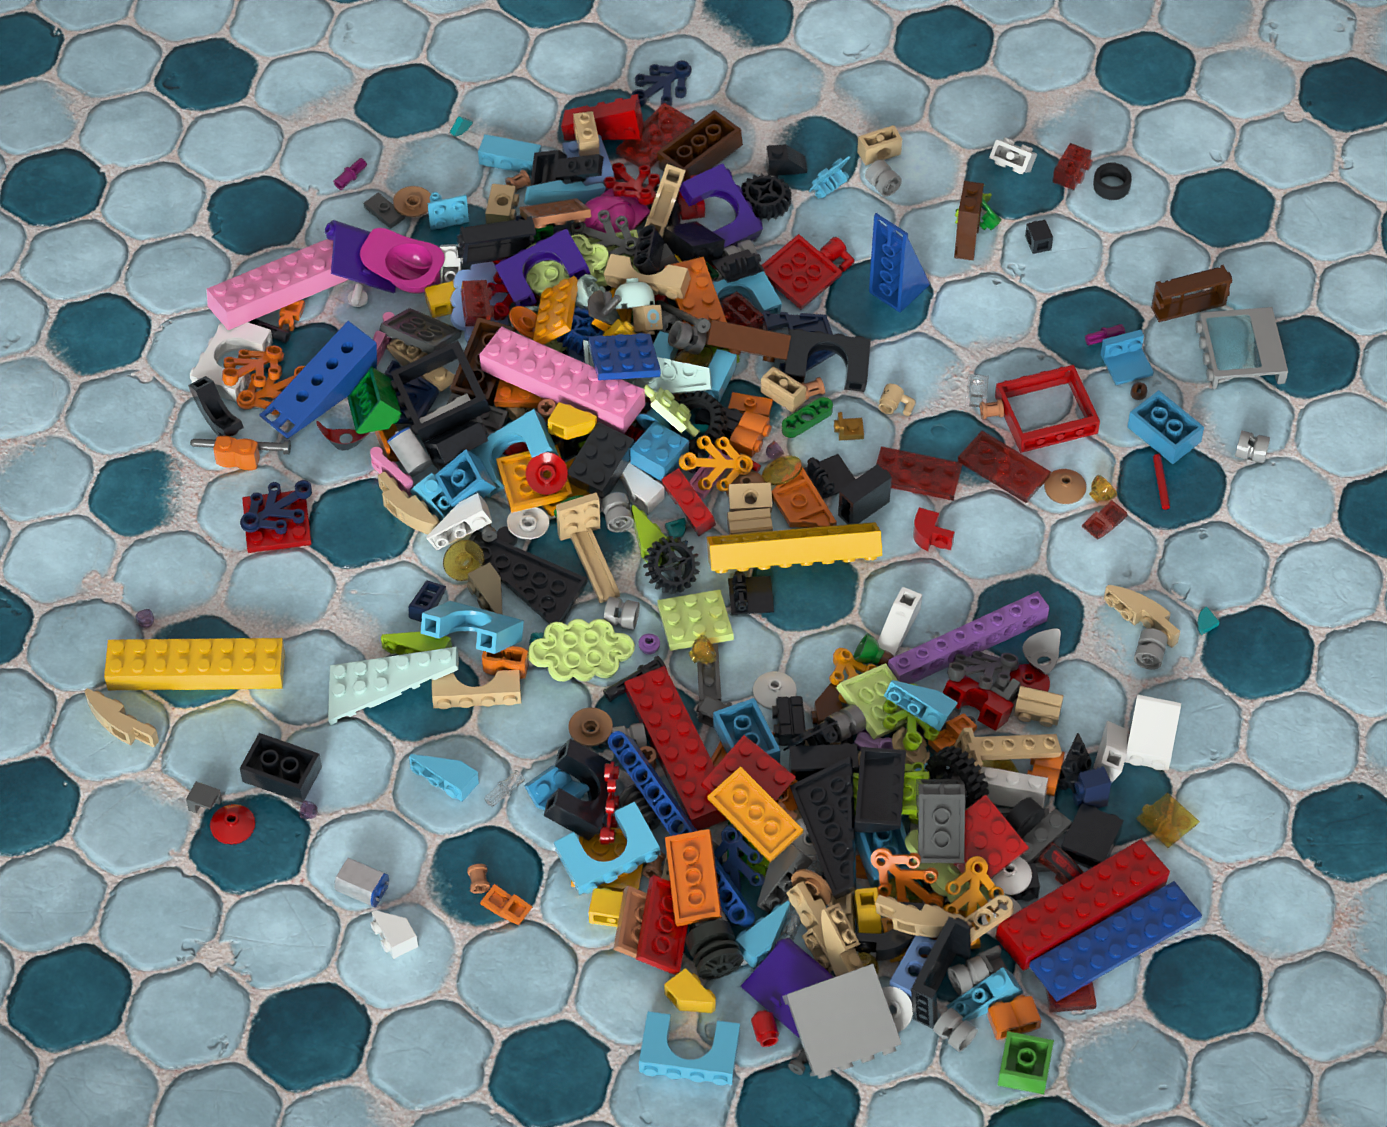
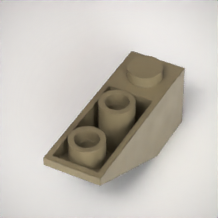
(487, 587)

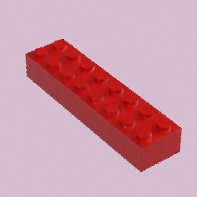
(675, 743)
(1082, 903)

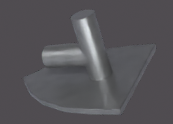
(602, 306)

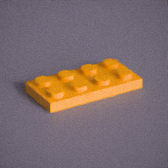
(556, 311)
(755, 814)

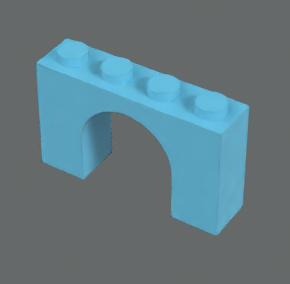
(755, 289)
(721, 366)
(529, 429)
(493, 630)
(589, 873)
(714, 1067)

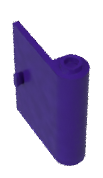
(346, 256)
(781, 973)

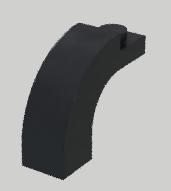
(213, 408)
(888, 944)

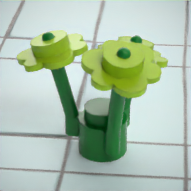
(990, 218)

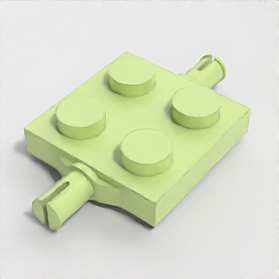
(671, 410)

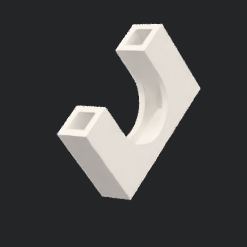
(241, 337)

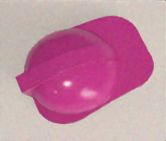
(616, 207)
(402, 260)

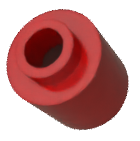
(765, 1028)

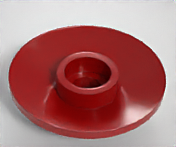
(539, 465)
(1039, 680)
(235, 831)

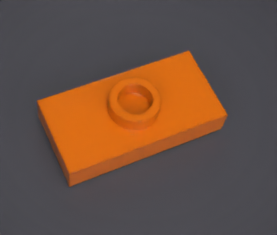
(752, 403)

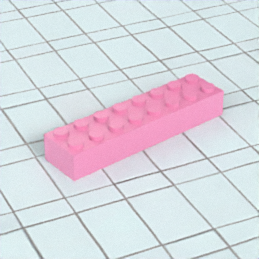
(273, 285)
(561, 379)

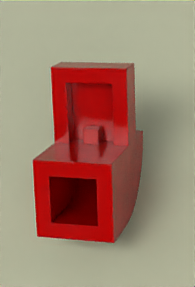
(928, 533)

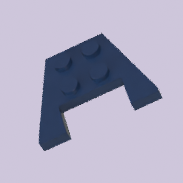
(804, 321)
(419, 391)

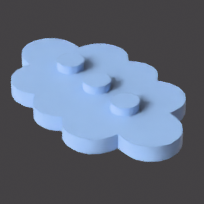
(478, 271)

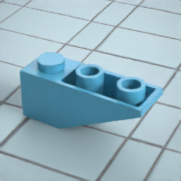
(433, 496)
(924, 703)
(449, 774)
(763, 936)
(997, 987)

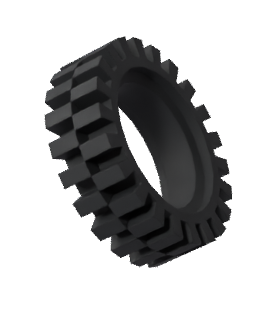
(717, 415)
(964, 768)

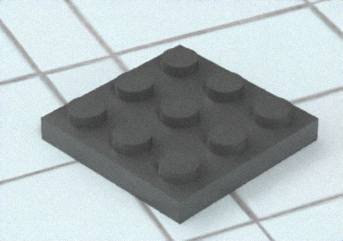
(420, 330)

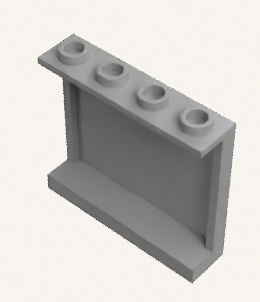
(843, 1021)

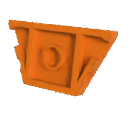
(802, 503)

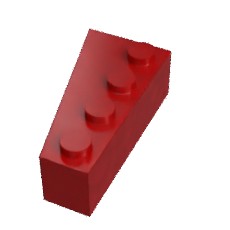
(613, 120)

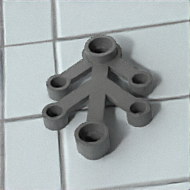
(609, 238)
(1007, 662)

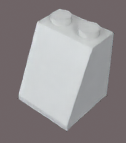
(1152, 732)

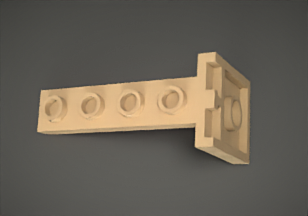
(576, 521)
(1007, 746)

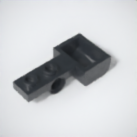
(555, 166)

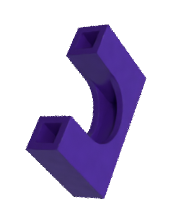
(719, 183)
(555, 248)

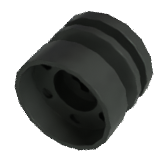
(714, 949)

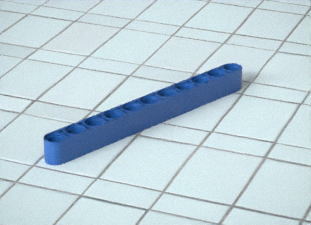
(675, 819)

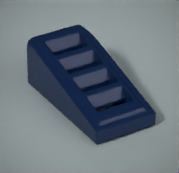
(416, 609)

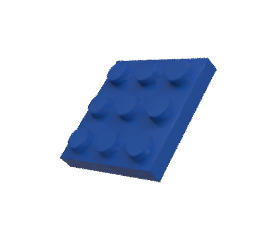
(624, 356)

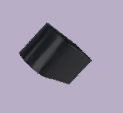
(648, 251)

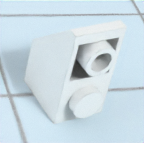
(451, 265)
(395, 933)

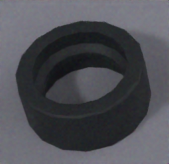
(1112, 192)
(1025, 816)

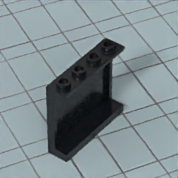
(951, 942)

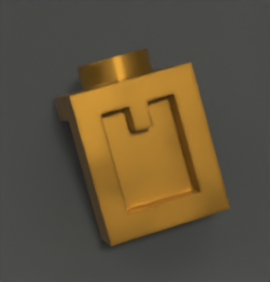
(849, 428)

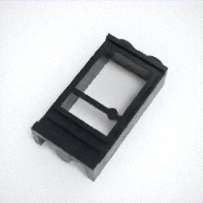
(494, 241)

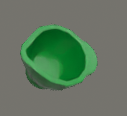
(868, 650)

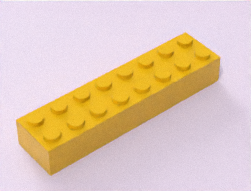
(794, 547)
(195, 664)

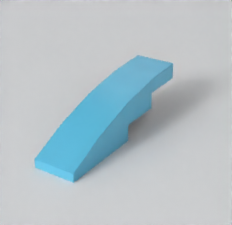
(559, 191)

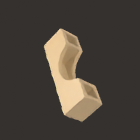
(665, 198)
(669, 282)
(501, 690)

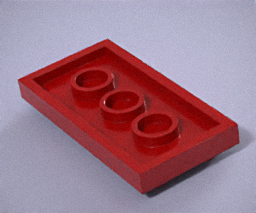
(660, 939)

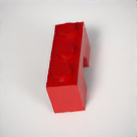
(689, 502)
(992, 707)

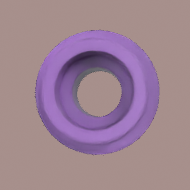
(649, 648)

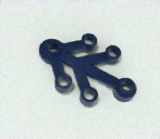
(679, 70)
(275, 509)
(734, 863)

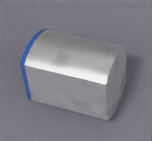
(409, 452)
(361, 882)

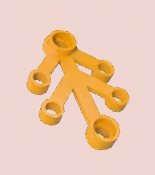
(718, 462)
(844, 660)
(972, 895)

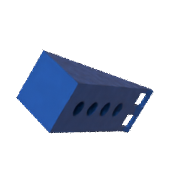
(894, 269)
(324, 379)

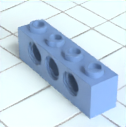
(911, 963)

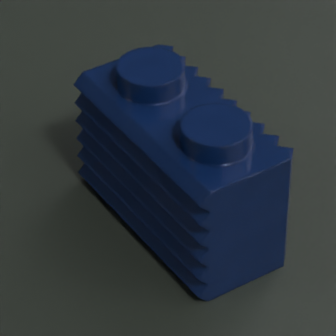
(1092, 788)

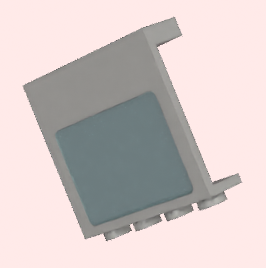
(1241, 344)

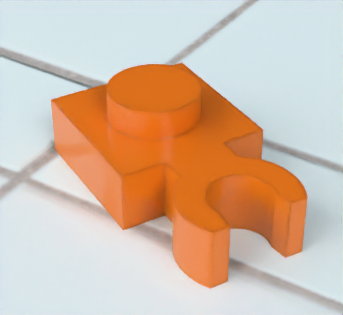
(290, 313)

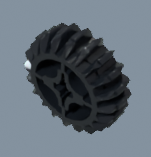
(767, 196)
(675, 572)

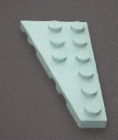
(674, 376)
(381, 679)

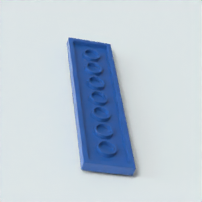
(1115, 941)

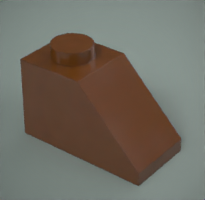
(826, 704)

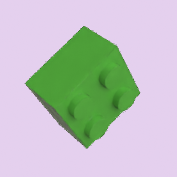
(1025, 1062)

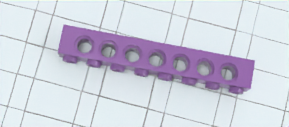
(971, 637)

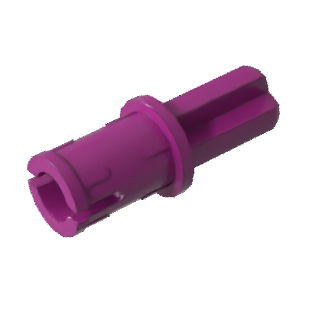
(349, 174)
(1105, 333)

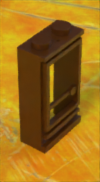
(968, 220)
(1167, 308)

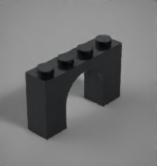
(852, 350)
(574, 814)

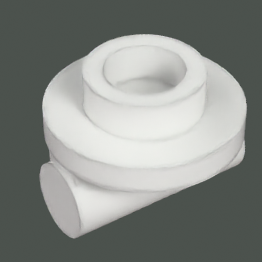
(357, 297)

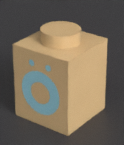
(647, 318)

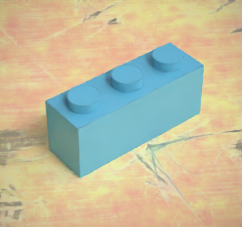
(507, 153)

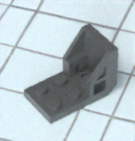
(941, 820)

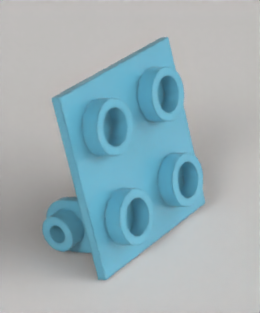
(830, 179)
(447, 211)

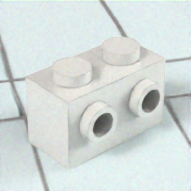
(1006, 153)

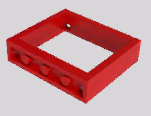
(1054, 434)

